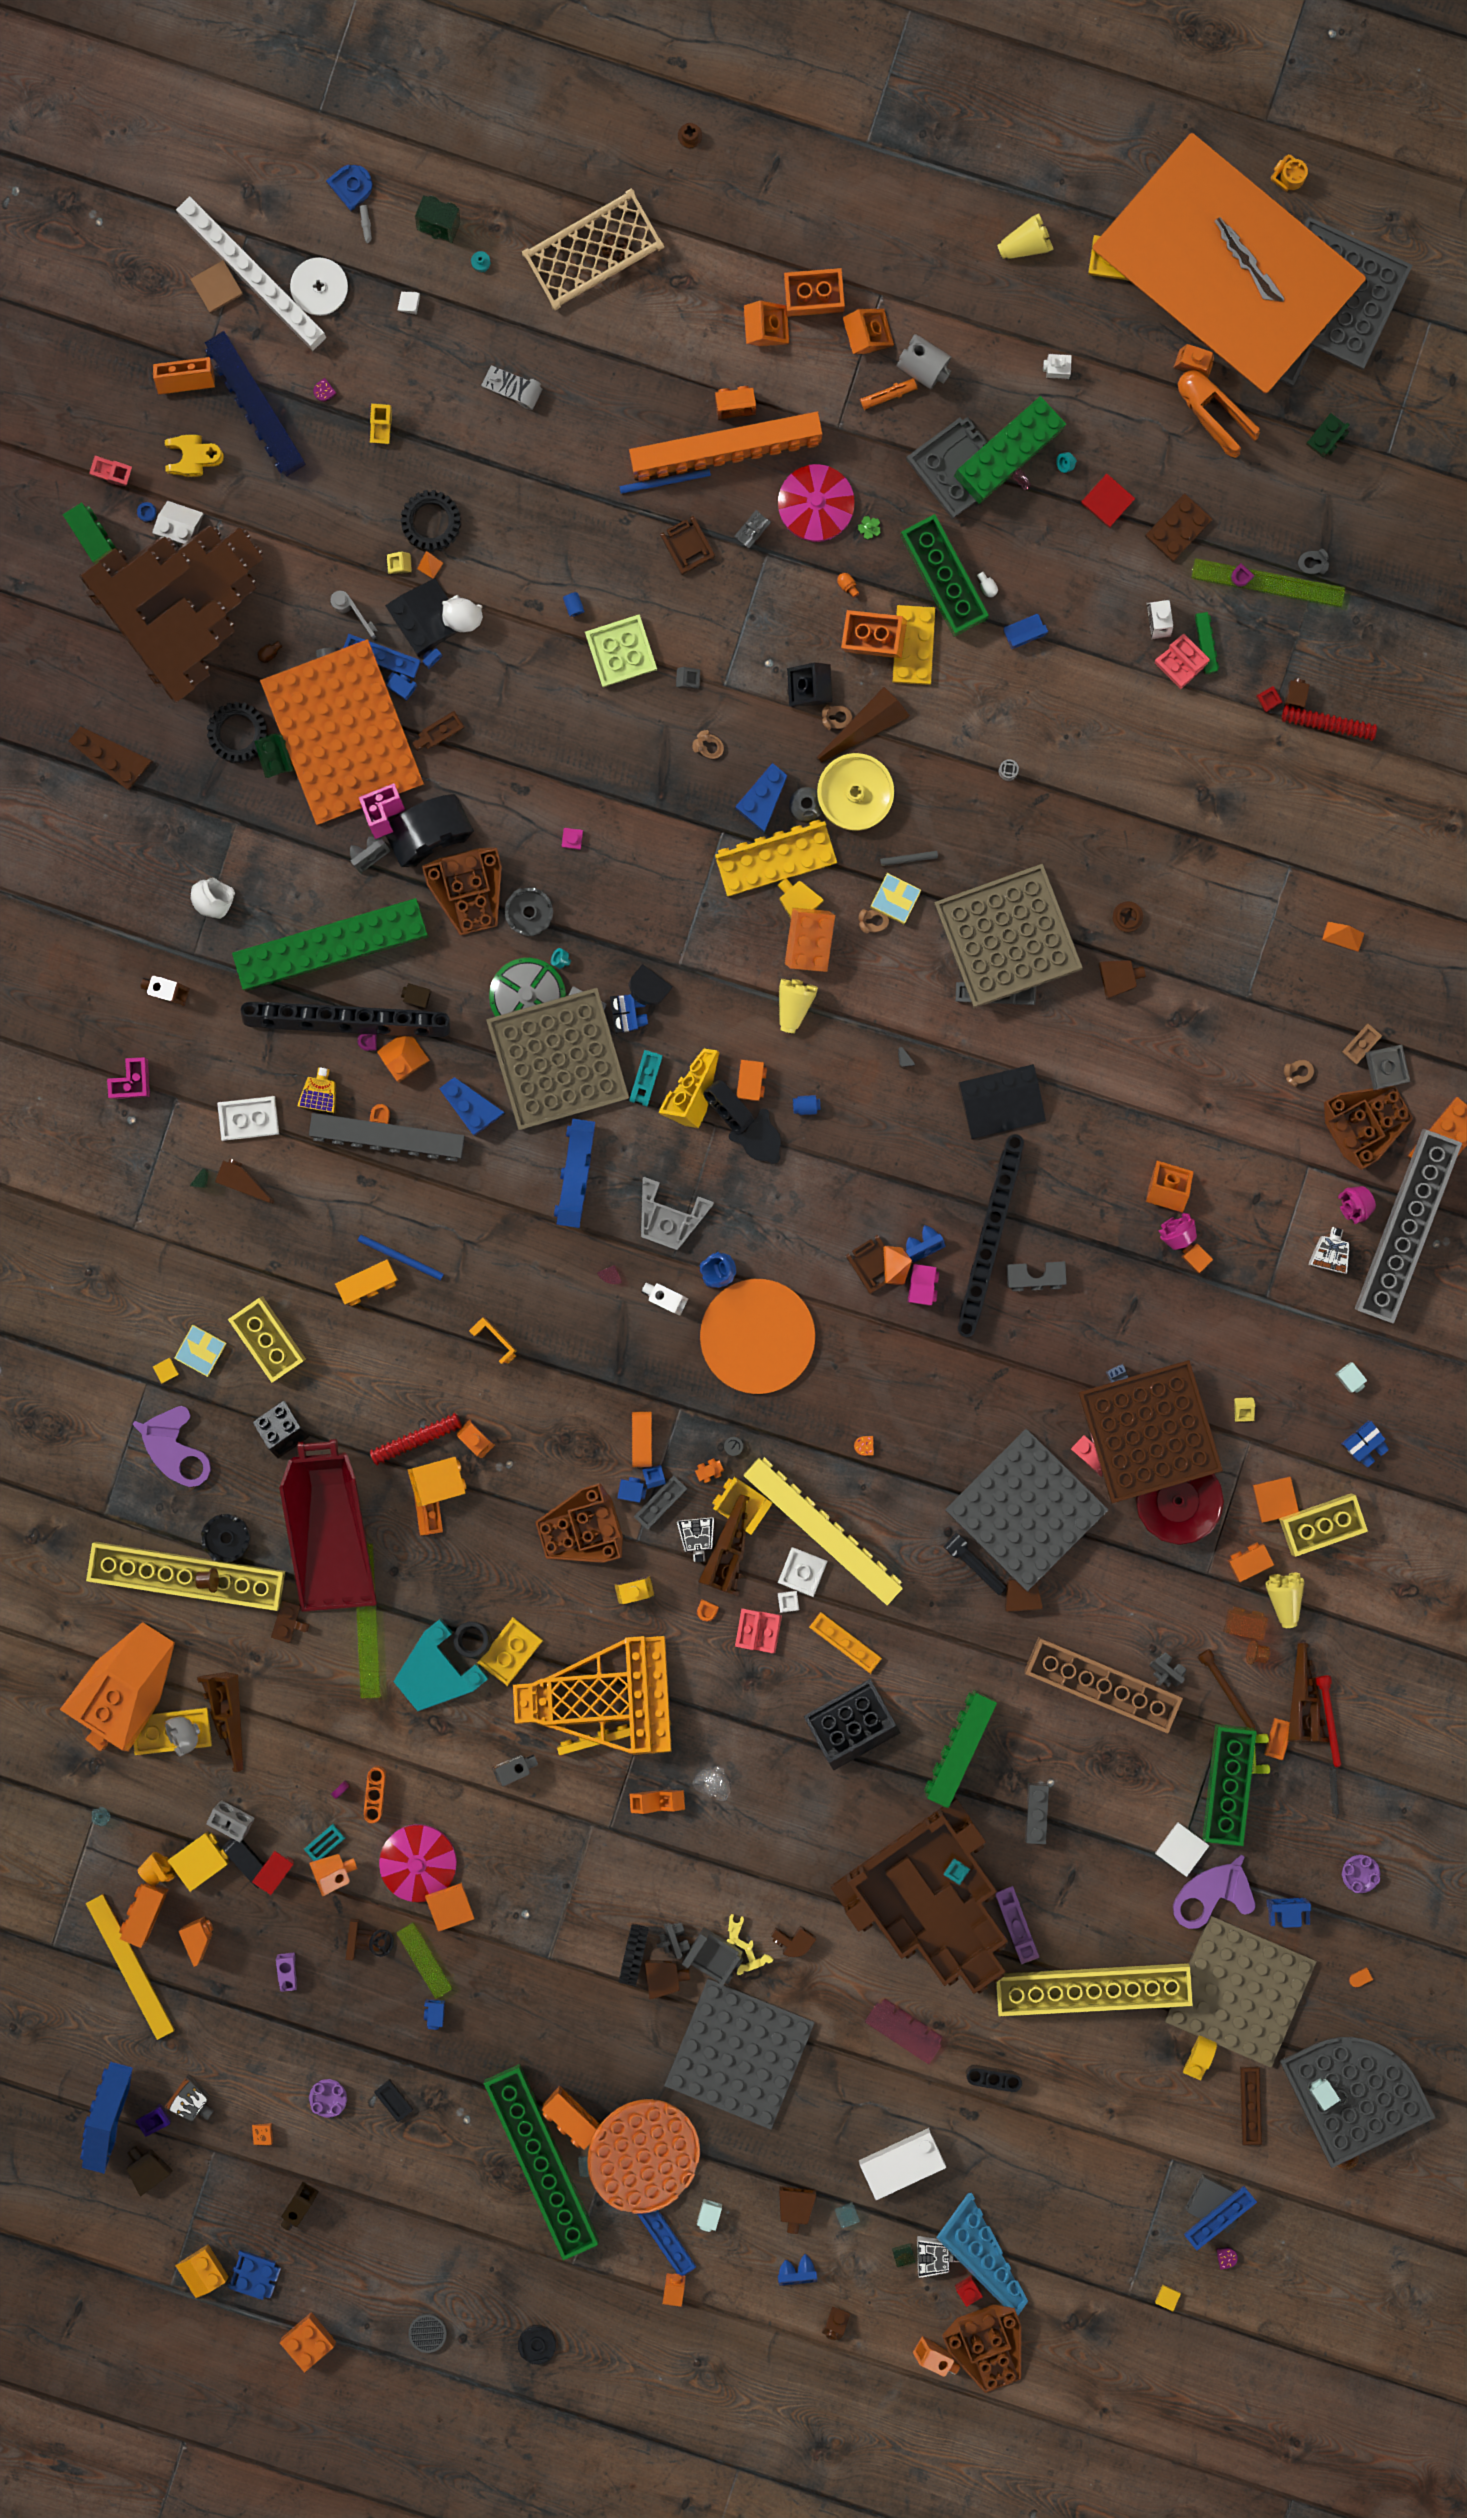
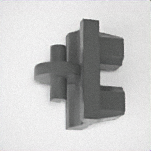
(752, 529)
(1165, 1673)
(672, 1931)

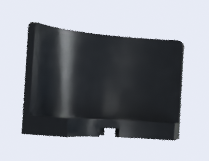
(426, 827)

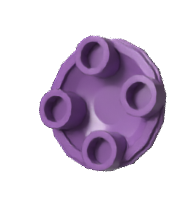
(1361, 1873)
(328, 2098)

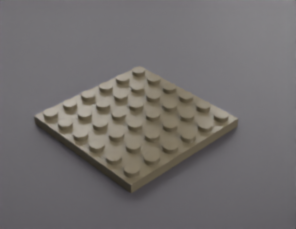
(1008, 936)
(557, 1058)
(1242, 1991)

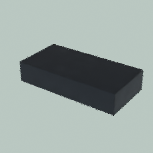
(393, 2100)

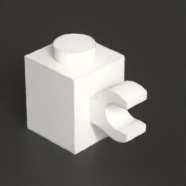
(1057, 366)

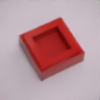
(1269, 699)

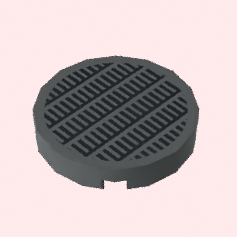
(427, 2333)

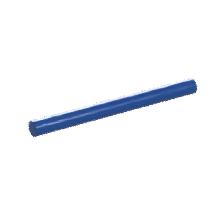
(664, 481)
(400, 1257)

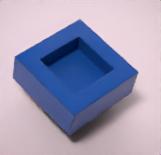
(431, 657)
(654, 1476)

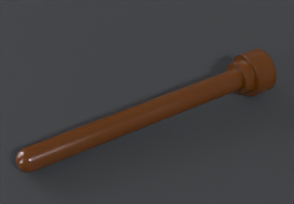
(1207, 1658)

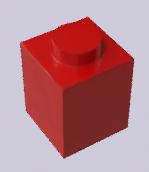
(968, 2291)

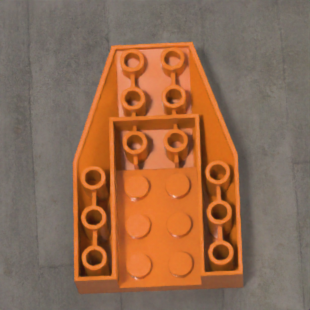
(123, 1687)

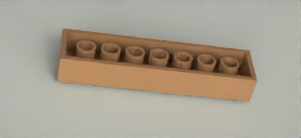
(1103, 1685)

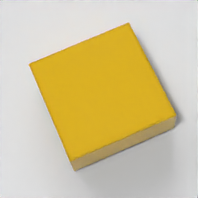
(165, 1370)
(1167, 2297)

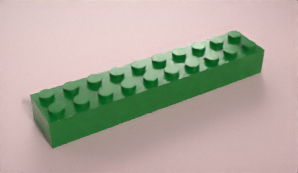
(330, 944)
(541, 2162)

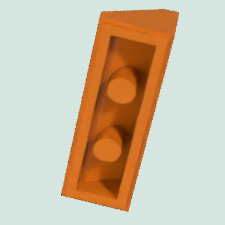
(429, 1518)

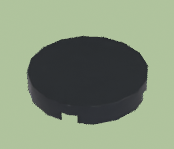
(537, 2344)

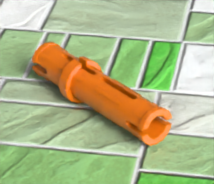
(896, 390)

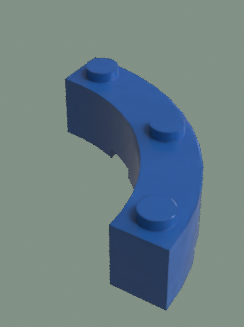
(575, 1173)

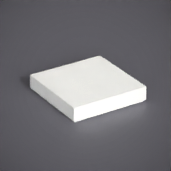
(802, 1571)
(1182, 1849)

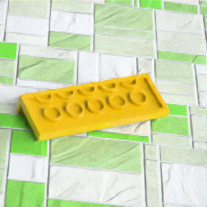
(775, 858)

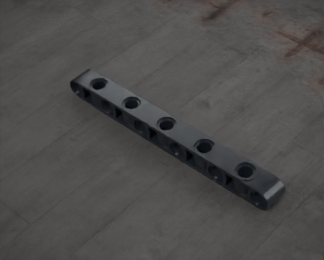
(345, 1019)
(990, 1235)

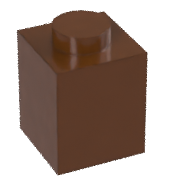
(1296, 693)

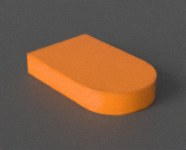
(1360, 1978)

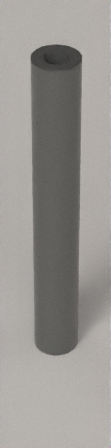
(908, 858)

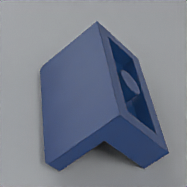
(1025, 631)

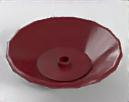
(1188, 1521)

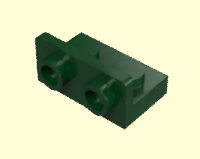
(1327, 435)
(273, 755)

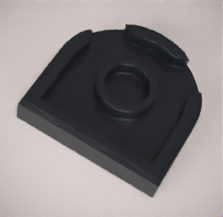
(648, 987)

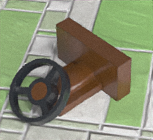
(366, 1940)

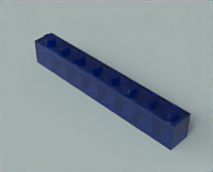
(254, 403)

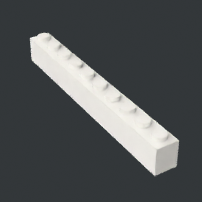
(251, 273)

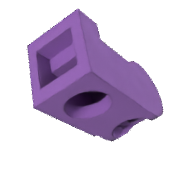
(286, 1972)

